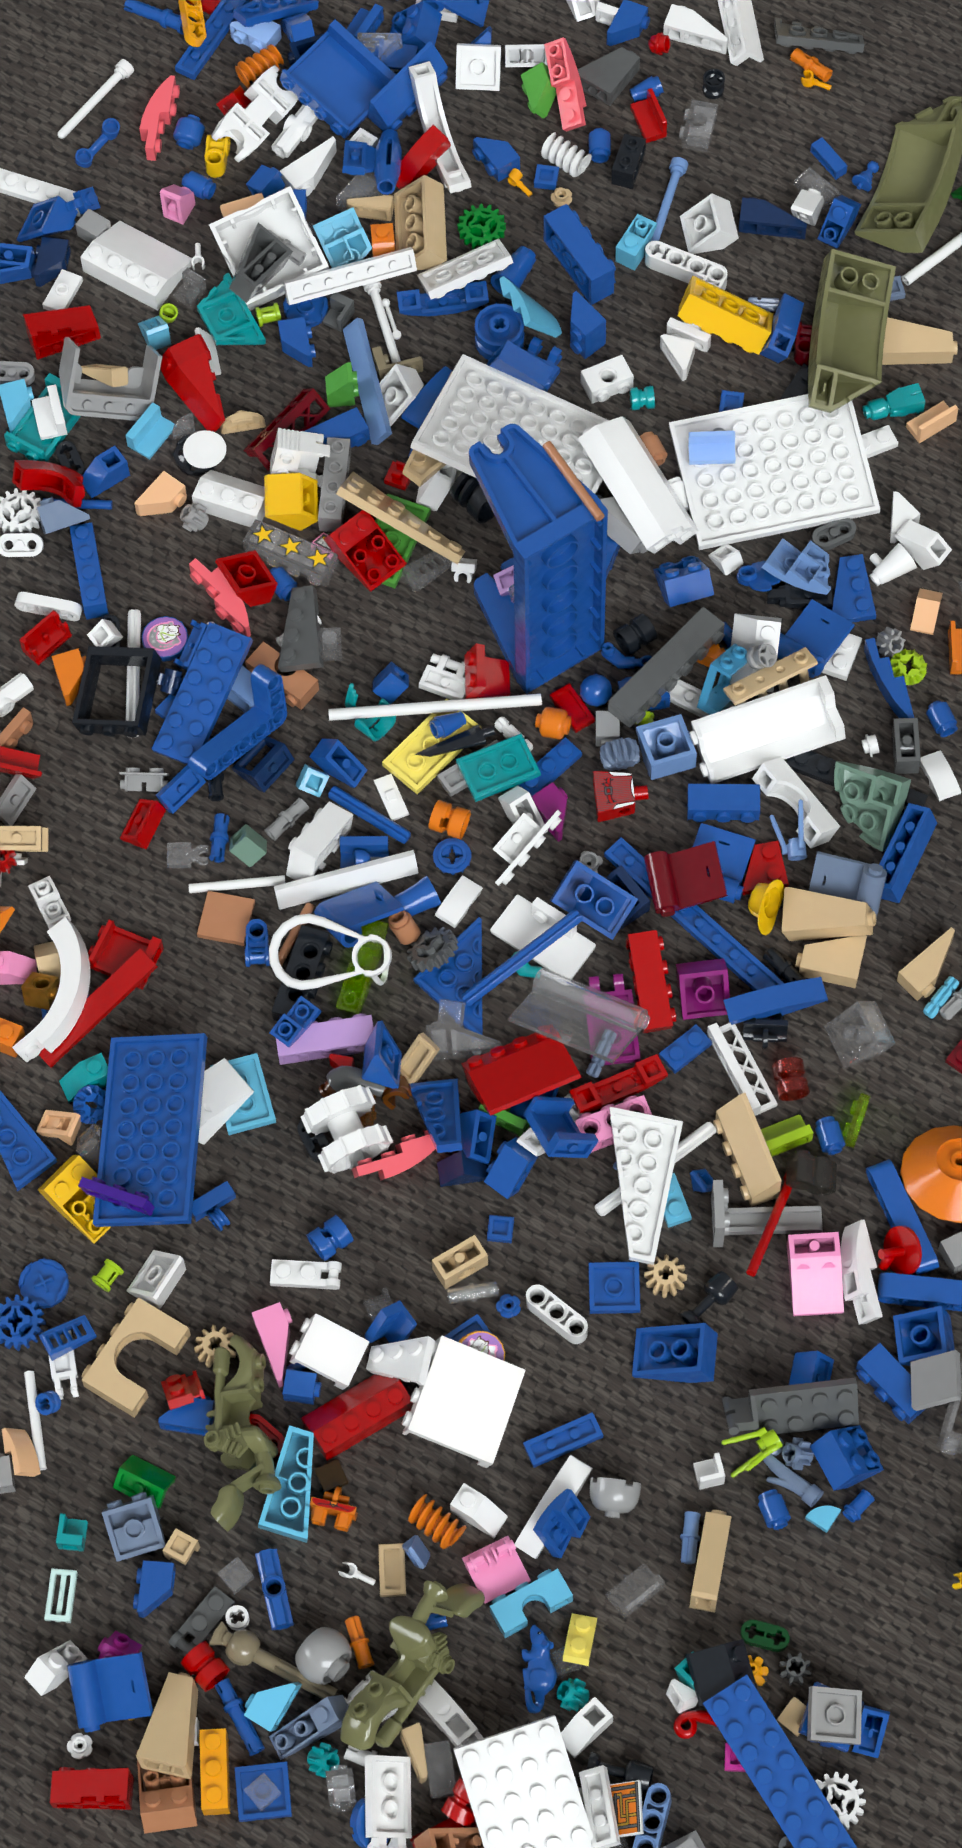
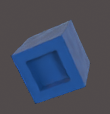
(390, 683)

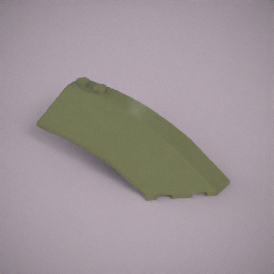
(916, 179)
(848, 329)

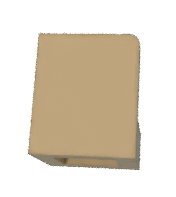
(180, 1547)

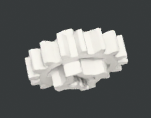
(17, 510)
(846, 1796)

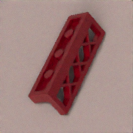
(284, 420)

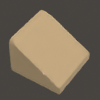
(792, 1715)

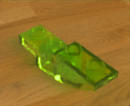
(356, 988)

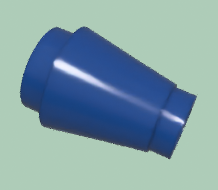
(639, 91)
(446, 724)

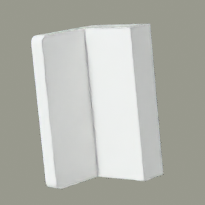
(49, 415)

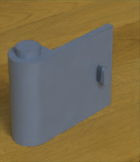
(848, 879)

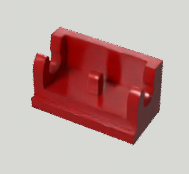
(45, 638)

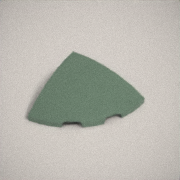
(871, 800)

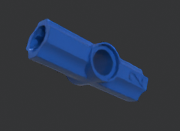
(277, 1604)

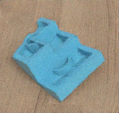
(343, 238)
(533, 313)

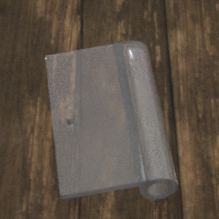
(580, 1016)

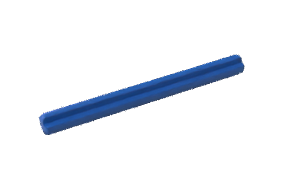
(522, 957)

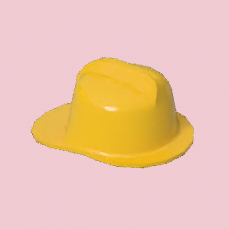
(765, 903)

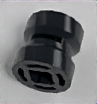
(713, 83)

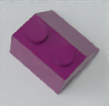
(702, 988)

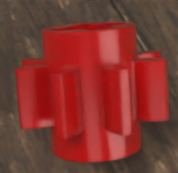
(9, 860)

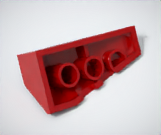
(190, 376)

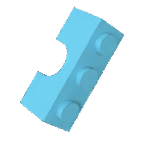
(548, 1589)

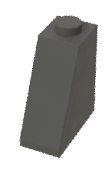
(609, 74)

